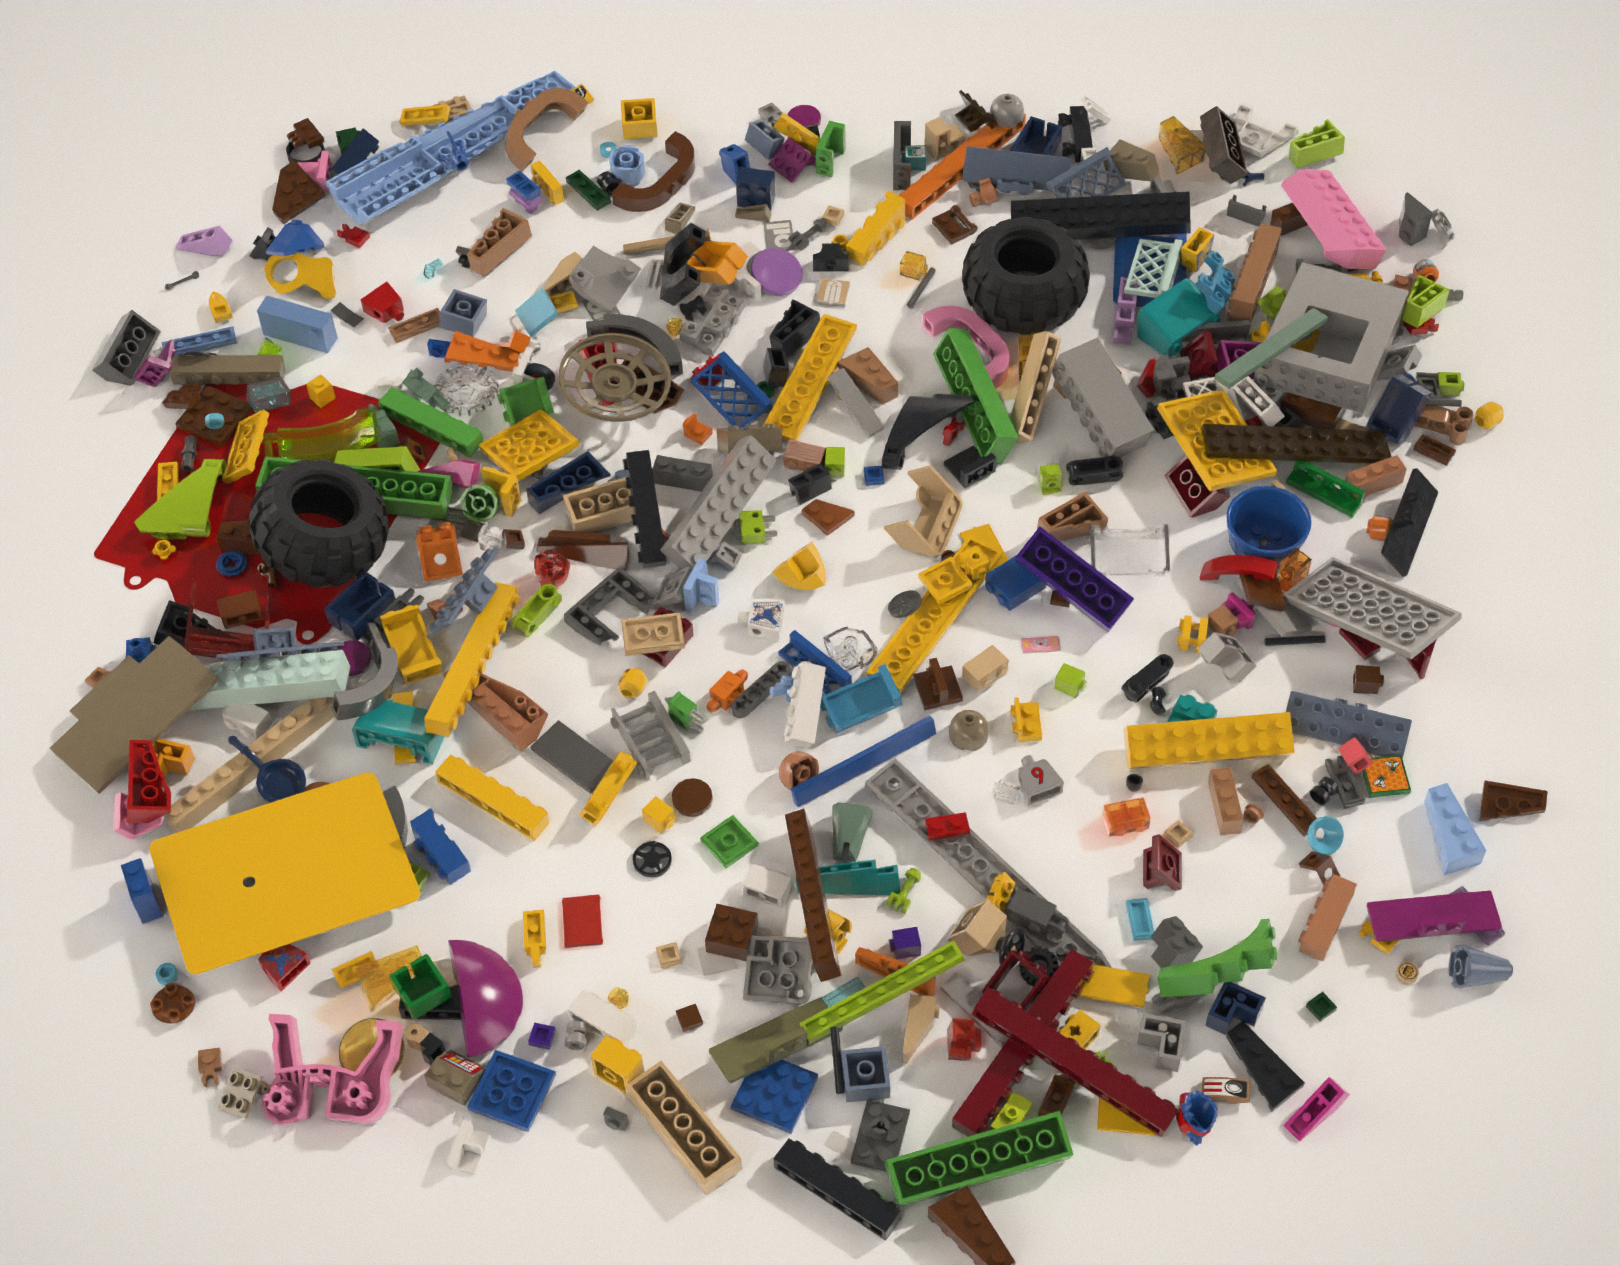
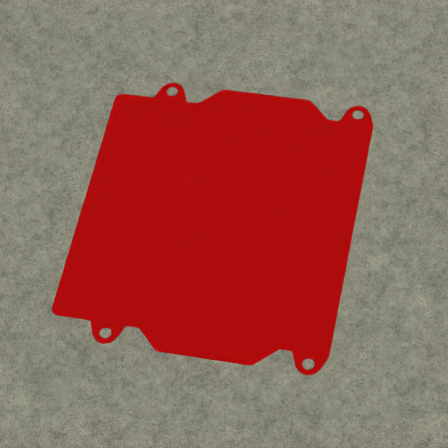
(197, 556)

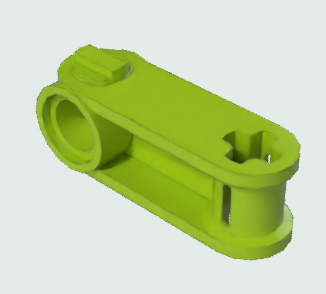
(537, 609)

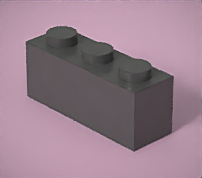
(681, 473)

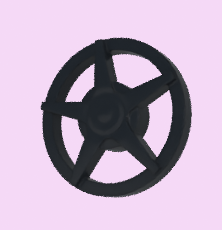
(652, 859)

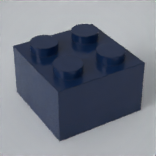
(755, 187)

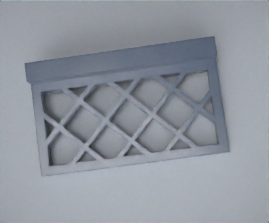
(1083, 167)

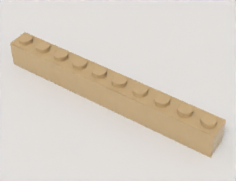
(241, 771)

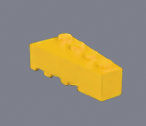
(877, 229)

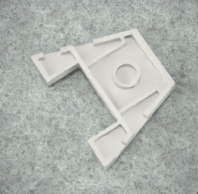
(1258, 139)

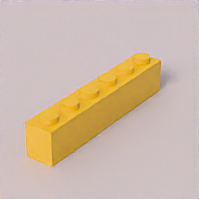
(492, 797)

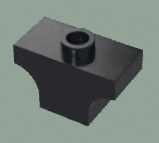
(261, 244)
(830, 259)

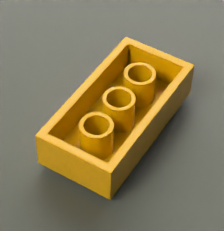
(547, 182)

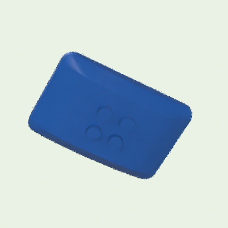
(1124, 255)

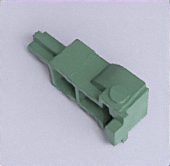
(425, 390)
(387, 432)

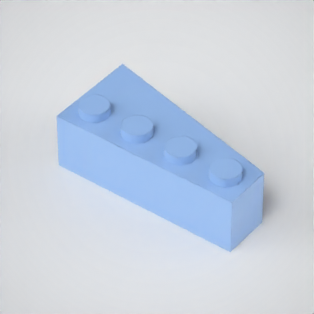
(1454, 834)

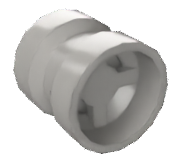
(576, 1035)

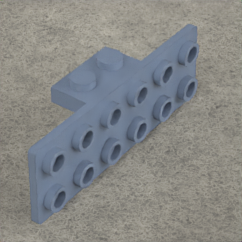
(1013, 169)
(473, 592)
(273, 641)
(1341, 722)

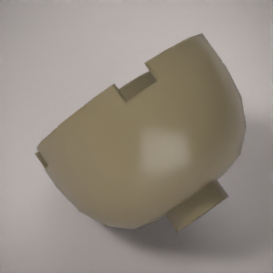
(968, 730)

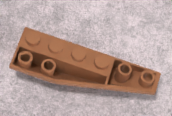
(508, 711)

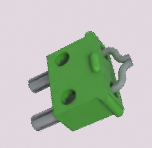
(684, 712)

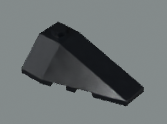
(175, 622)

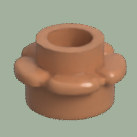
(1253, 813)

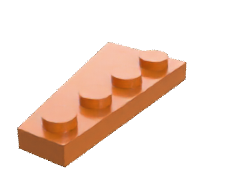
(472, 350)

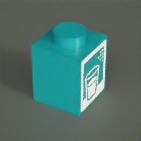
(916, 156)

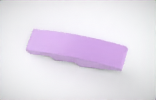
(1124, 315)

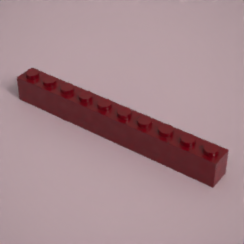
(1012, 1059)
(1075, 1062)

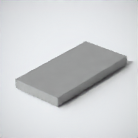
(1285, 622)

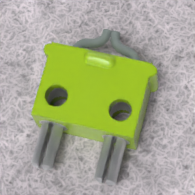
(752, 527)

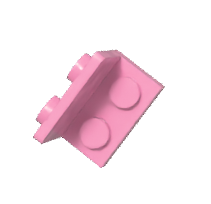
(320, 170)
(130, 830)

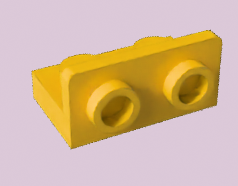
(1027, 720)

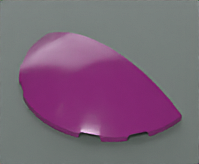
(487, 995)

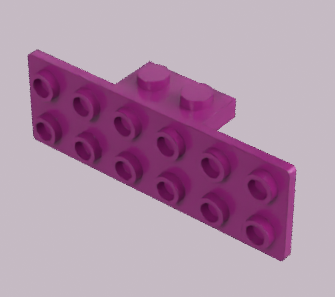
(1433, 916)

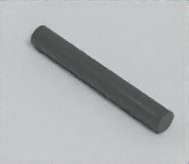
(921, 287)

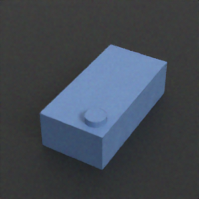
(297, 324)

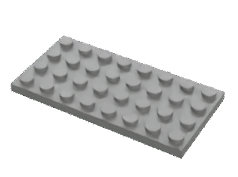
(1372, 607)

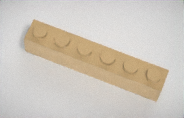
(1034, 384)

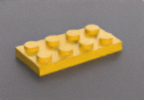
(245, 446)

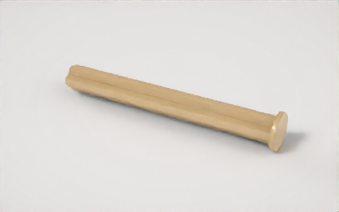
(653, 244)

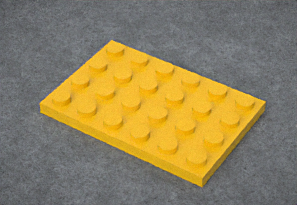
(1185, 421)

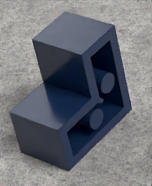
(1234, 1002)

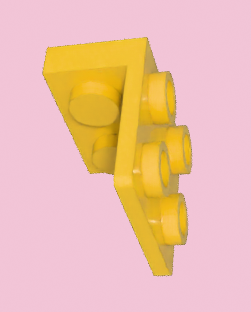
(506, 487)

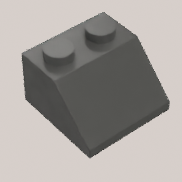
(1413, 220)

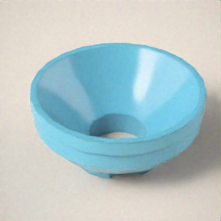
(1332, 837)

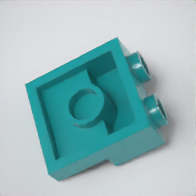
(1188, 709)

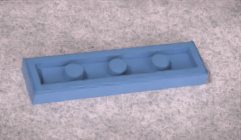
(204, 341)

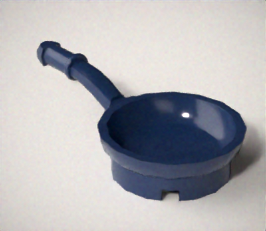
(276, 778)

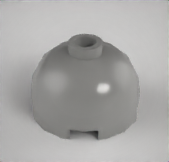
(1007, 110)

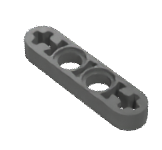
(758, 687)

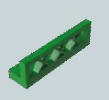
(1325, 489)

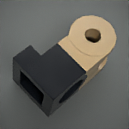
(425, 1041)

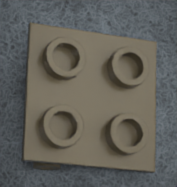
(241, 1092)

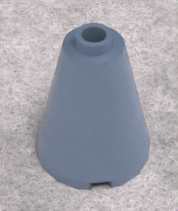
(1477, 968)

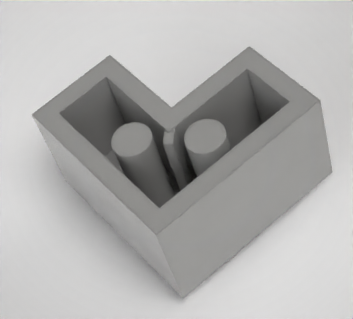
(1229, 655)
(1163, 1034)

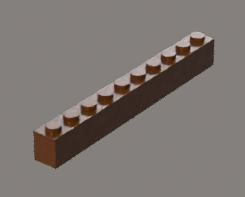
(812, 896)

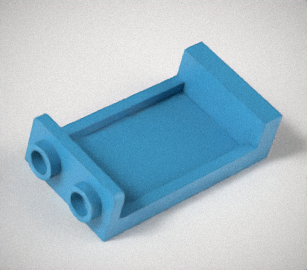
(861, 700)

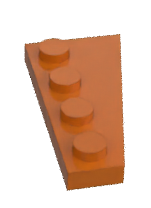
(885, 966)

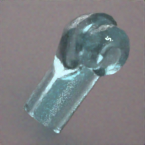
(429, 269)

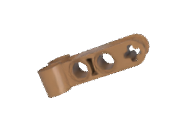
(1447, 422)

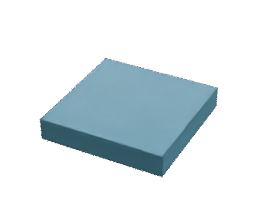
(536, 312)

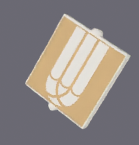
(833, 292)

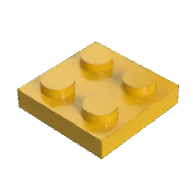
(945, 580)

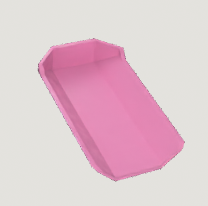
(1334, 219)

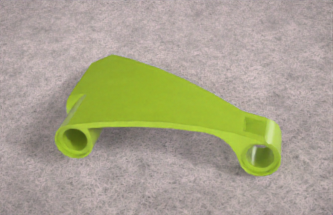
(184, 507)

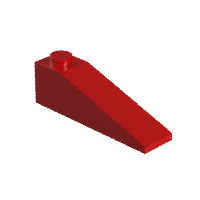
(147, 790)

